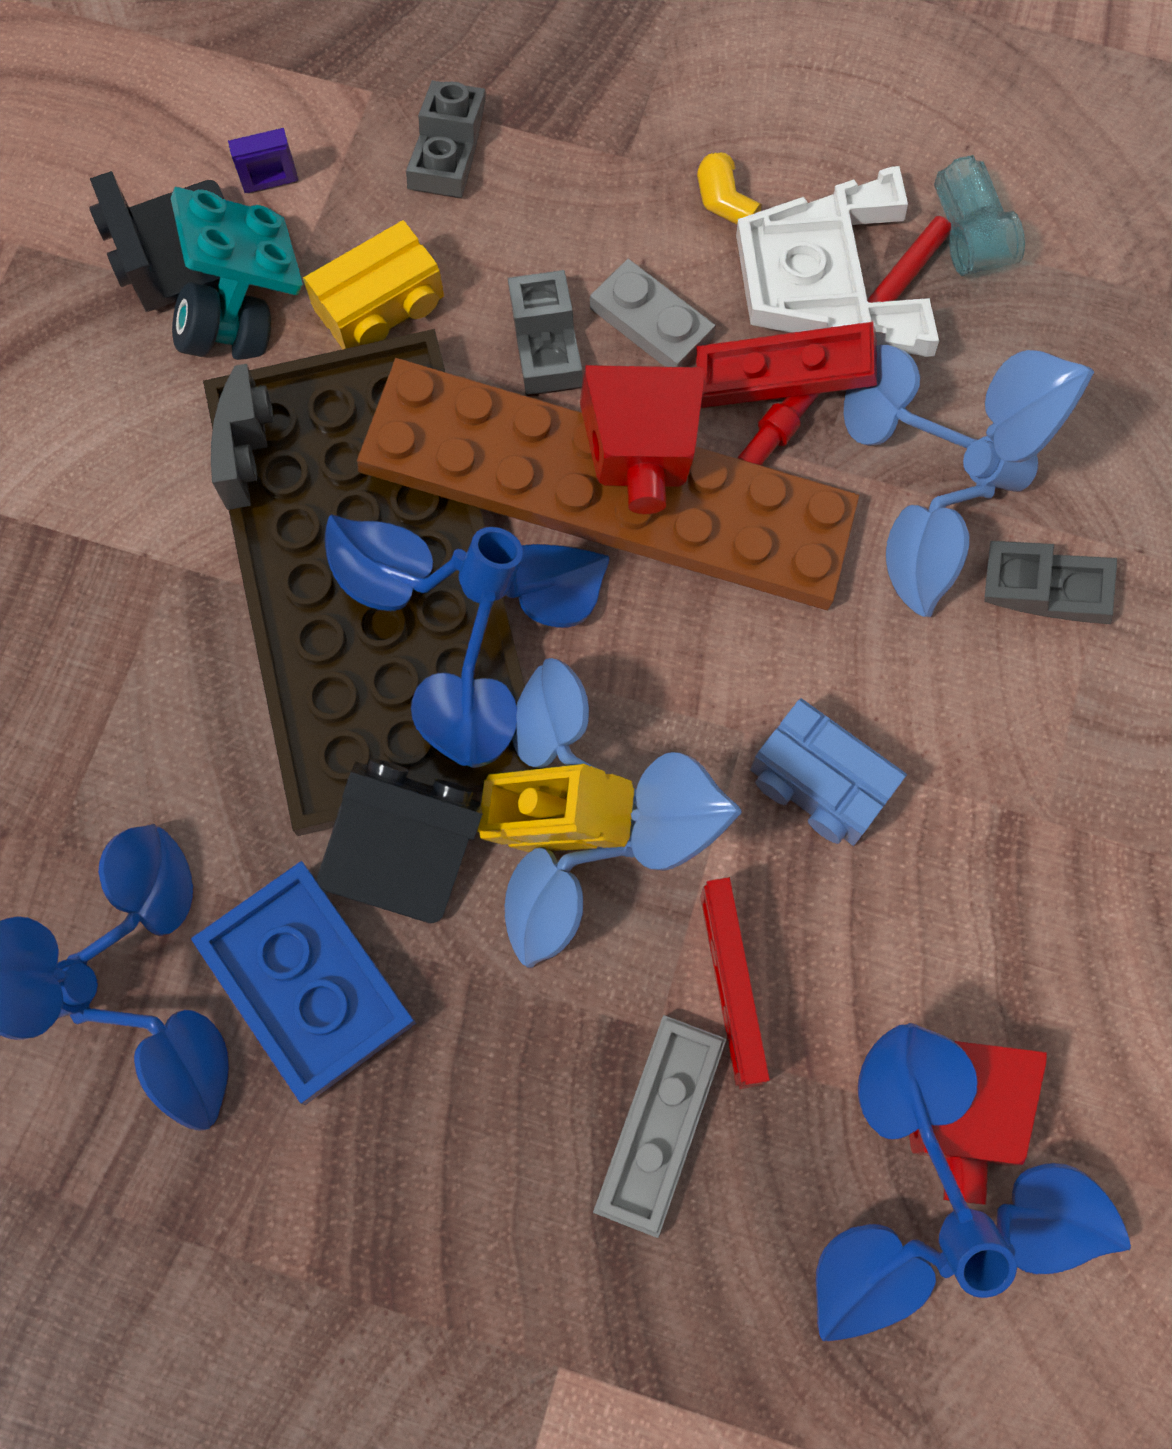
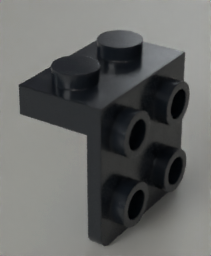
(146, 242)
(398, 841)

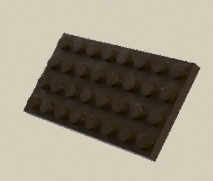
(329, 666)

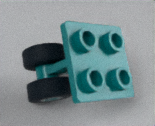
(242, 249)

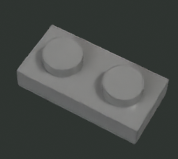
(651, 315)

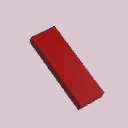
(789, 364)
(733, 984)

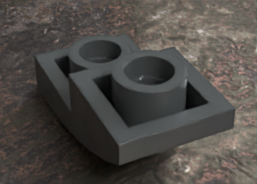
(447, 138)
(237, 432)

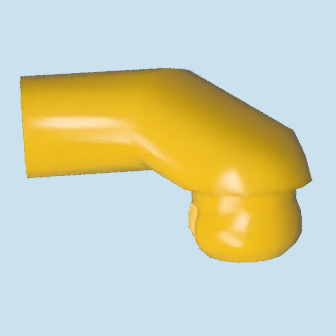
(719, 189)

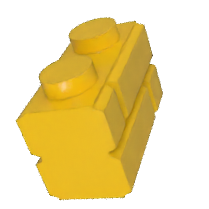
(375, 287)
(557, 809)

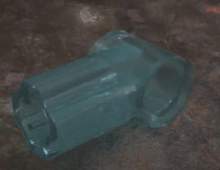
(980, 231)

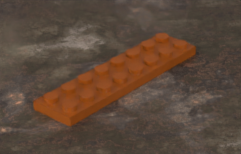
(539, 468)

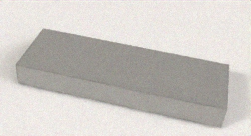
(660, 1126)

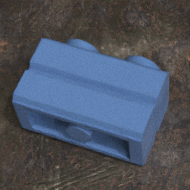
(825, 773)

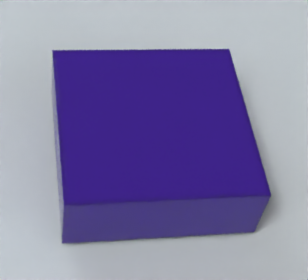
(263, 160)

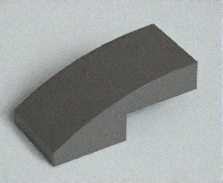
(545, 332)
(1050, 585)

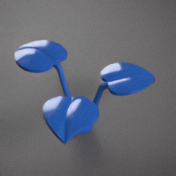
(554, 585)
(185, 1059)
(1051, 1227)

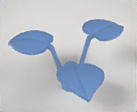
(1027, 407)
(672, 815)

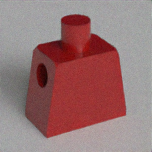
(642, 428)
(998, 1120)

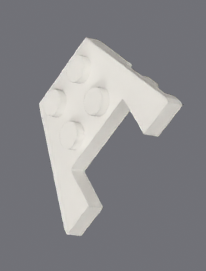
(807, 272)

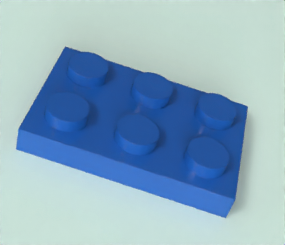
(303, 982)

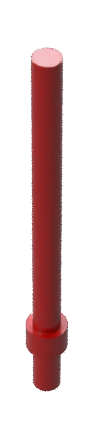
(783, 419)

